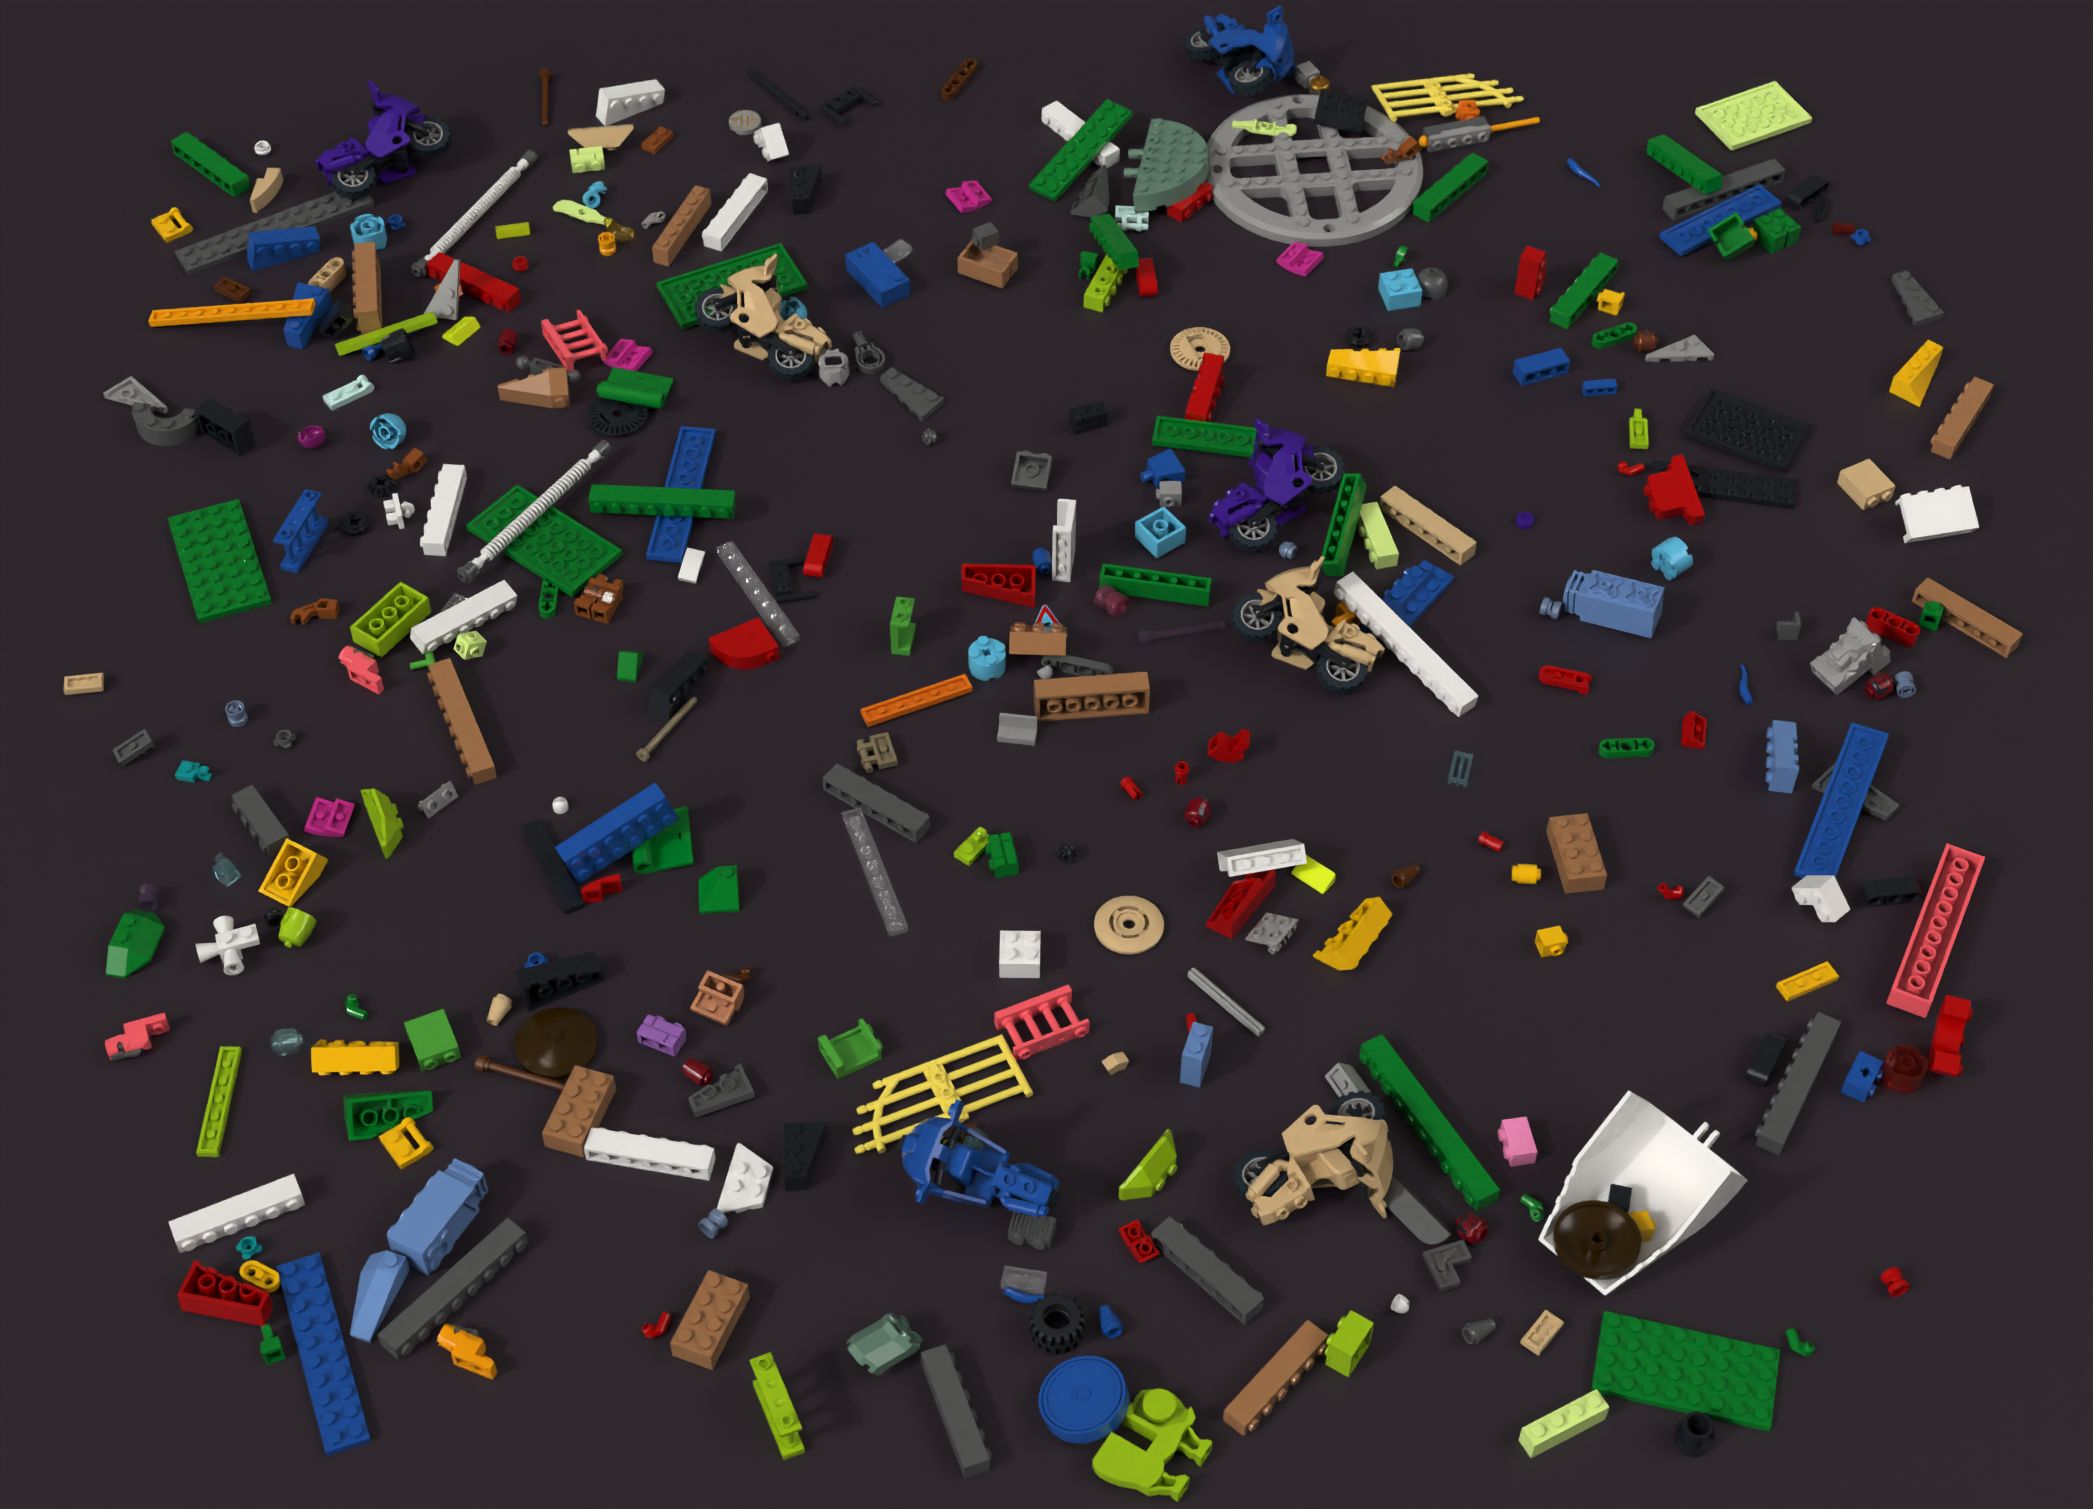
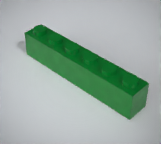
(210, 164)
(1684, 164)
(1450, 187)
(1114, 241)
(1583, 290)
(1343, 524)
(1157, 584)

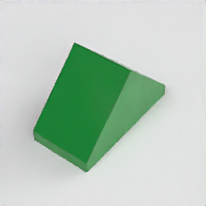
(629, 665)

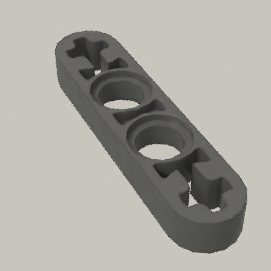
(1058, 662)

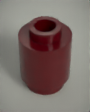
(507, 341)
(697, 1072)

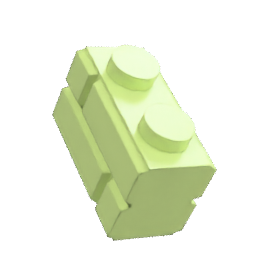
(587, 159)

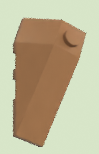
(544, 390)

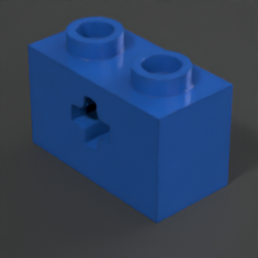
(1862, 1077)

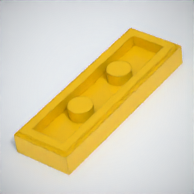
(1807, 981)

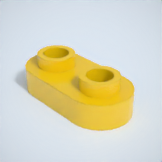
(261, 1277)

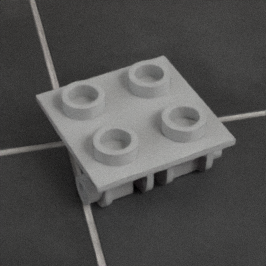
(1273, 931)

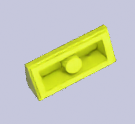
(512, 230)
(461, 330)
(1315, 875)

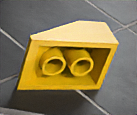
(292, 873)

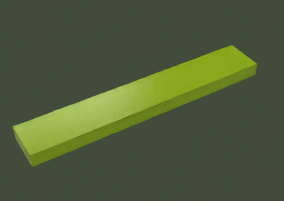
(376, 336)
(219, 1102)

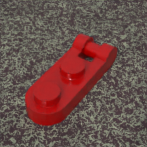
(1565, 678)

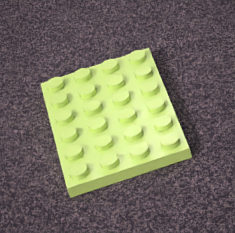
(1753, 115)

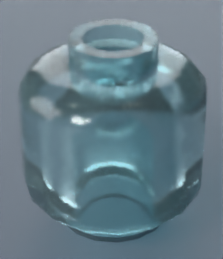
(286, 1041)

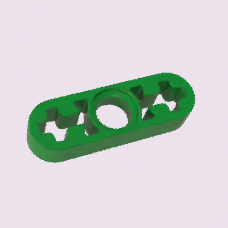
(1603, 339)
(546, 590)
(1612, 744)

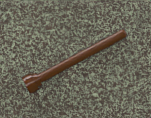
(545, 76)
(484, 1064)

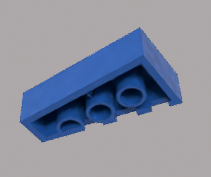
(281, 245)
(301, 328)

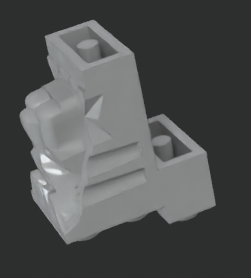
(1851, 657)

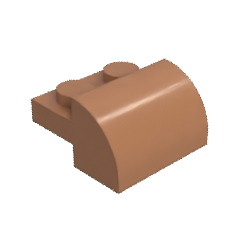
(718, 998)

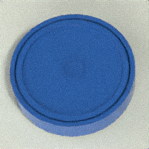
(1084, 1399)

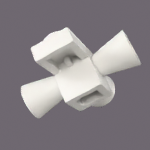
(229, 944)

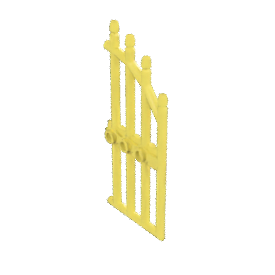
(1439, 97)
(943, 1089)

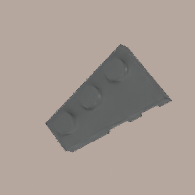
(726, 1092)

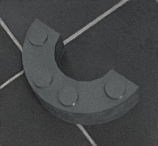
(165, 430)

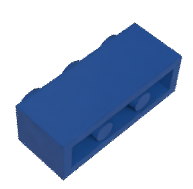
(1541, 366)

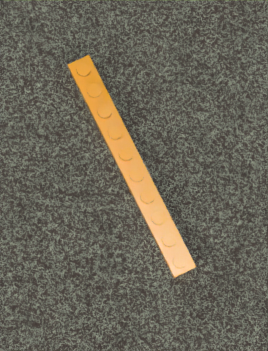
(232, 312)

